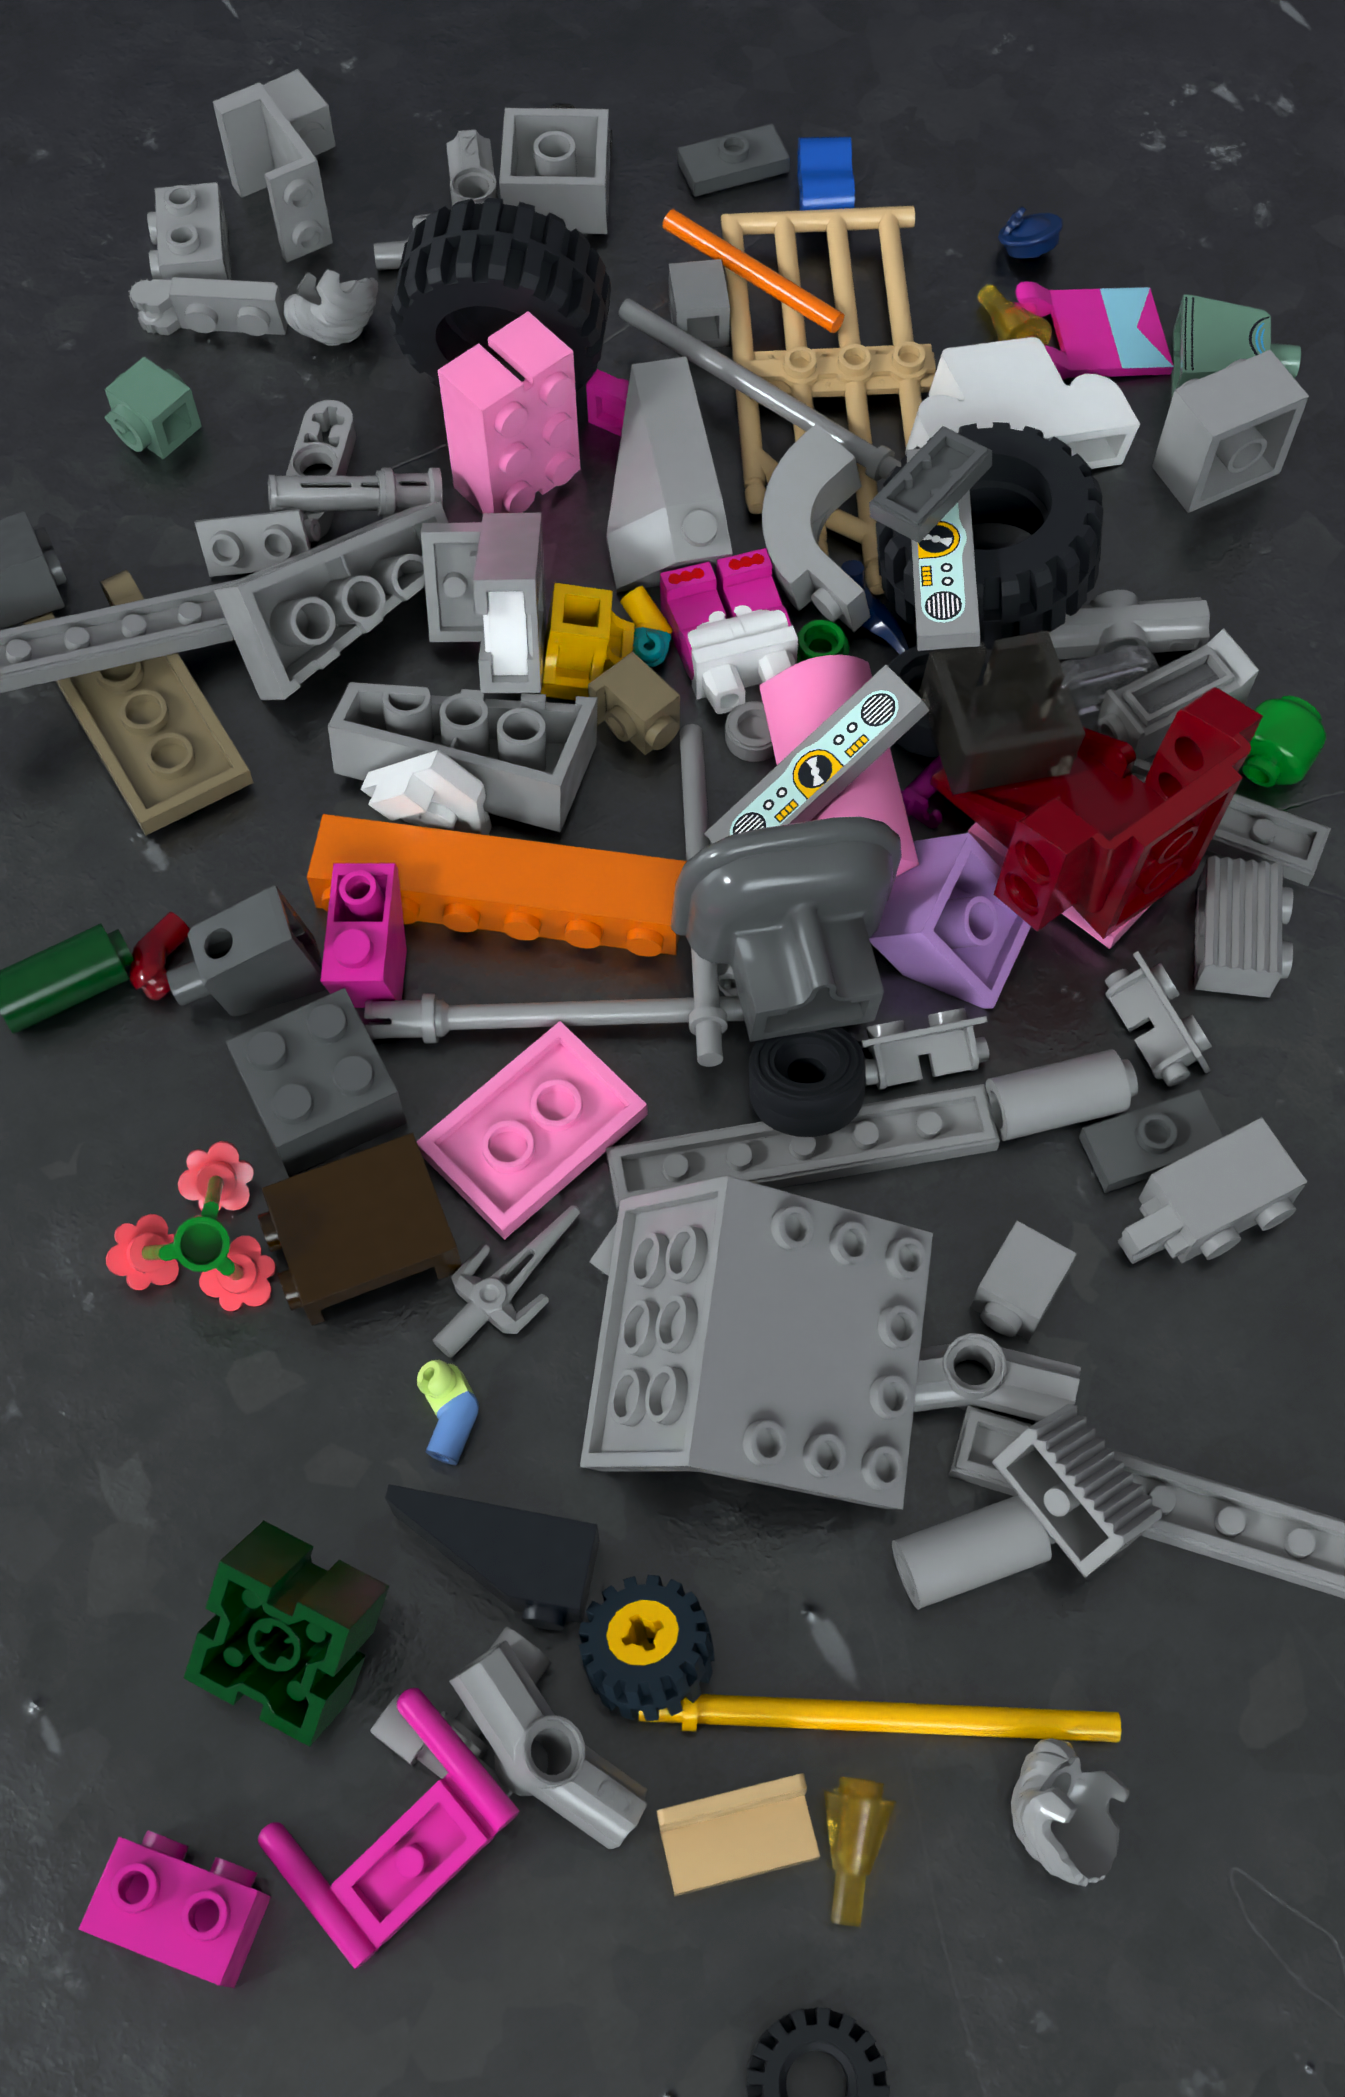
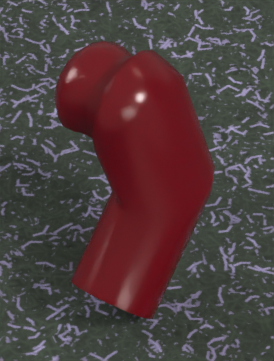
(151, 953)

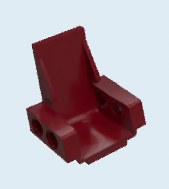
(1104, 834)

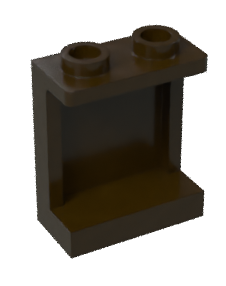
(357, 1226)

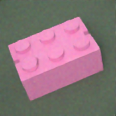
(506, 432)

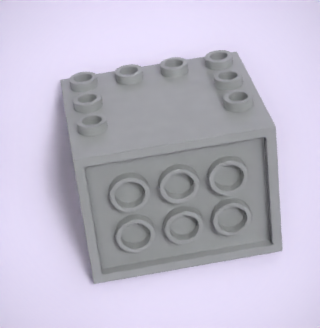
(760, 1342)

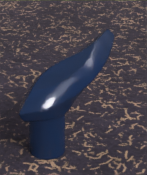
(881, 620)

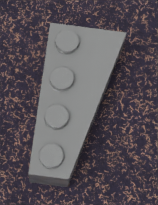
(322, 600)
(521, 750)

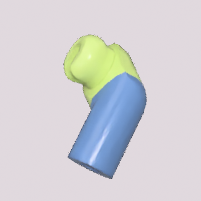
(453, 1405)

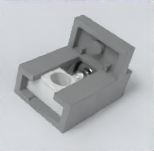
(491, 590)

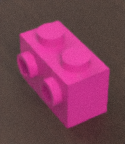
(177, 1910)

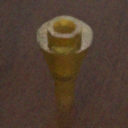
(1011, 319)
(856, 1828)

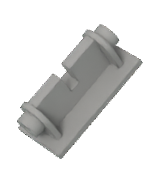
(254, 540)
(1172, 1041)
(947, 1042)

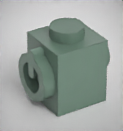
(152, 408)

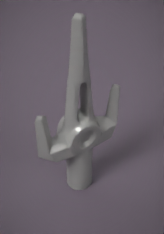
(491, 1297)

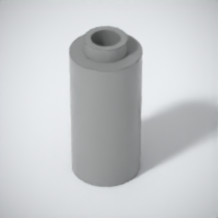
(1061, 1093)
(970, 1551)

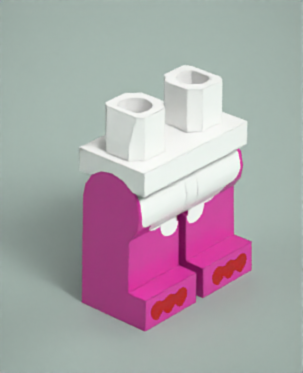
(728, 626)

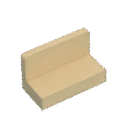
(737, 1834)

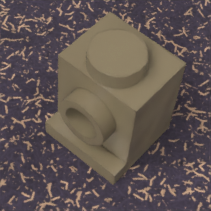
(637, 704)

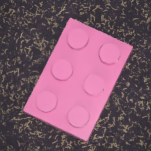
(532, 1129)

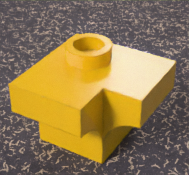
(581, 640)

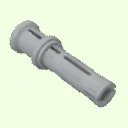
(383, 493)

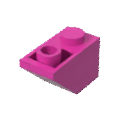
(365, 933)

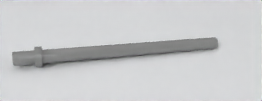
(877, 461)
(707, 1018)

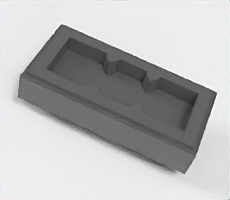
(733, 160)
(930, 484)
(1148, 1139)

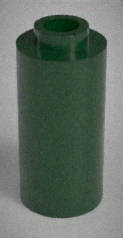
(62, 976)

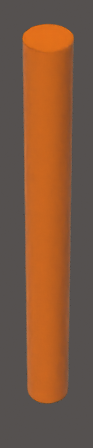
(753, 271)

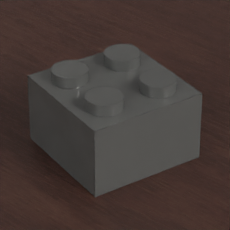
(317, 1082)

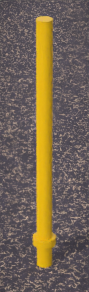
(895, 1718)

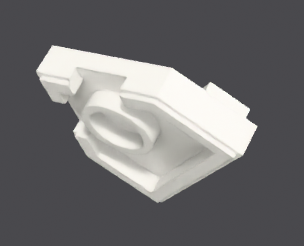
(429, 794)

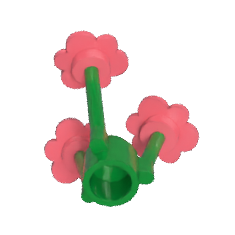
(201, 1243)

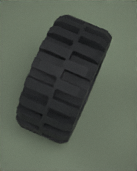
(484, 268)
(1040, 578)

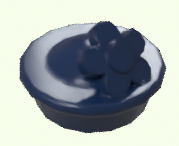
(1030, 234)

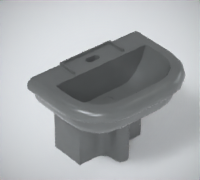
(793, 919)

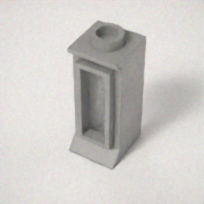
(1148, 706)

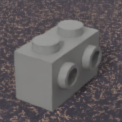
(189, 233)

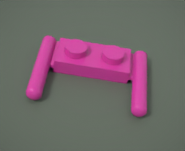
(412, 1856)

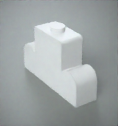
(1022, 387)

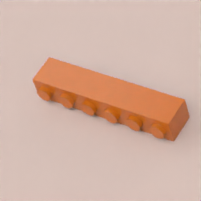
(510, 884)

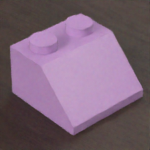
(949, 924)

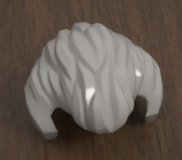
(332, 312)
(1066, 1813)

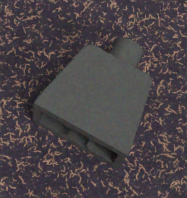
(250, 957)

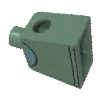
(1217, 333)

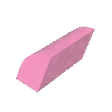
(799, 703)

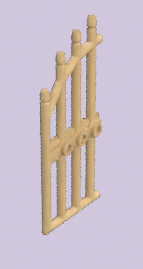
(829, 372)

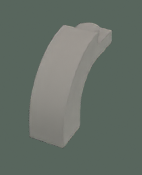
(800, 497)

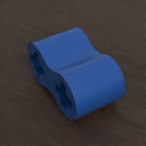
(825, 173)

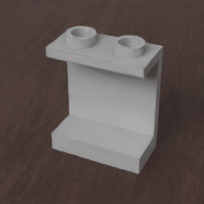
(269, 153)

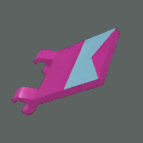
(1101, 330)

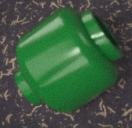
(1284, 742)

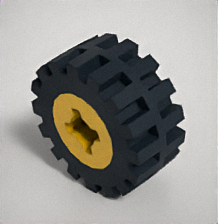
(646, 1674)

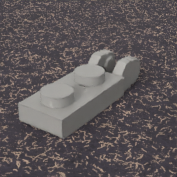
(209, 306)

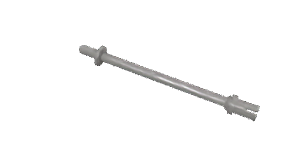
(435, 1018)

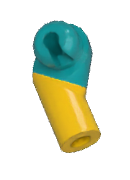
(651, 629)

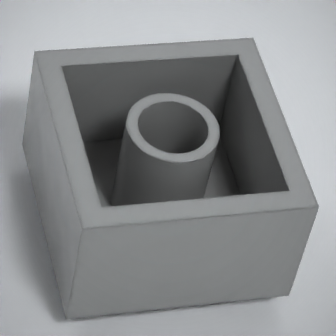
(558, 164)
(1229, 430)

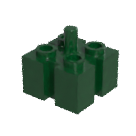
(285, 1632)

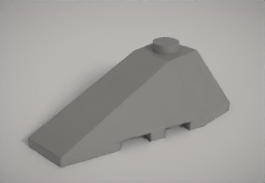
(665, 482)

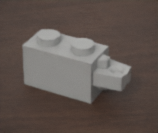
(1215, 1196)

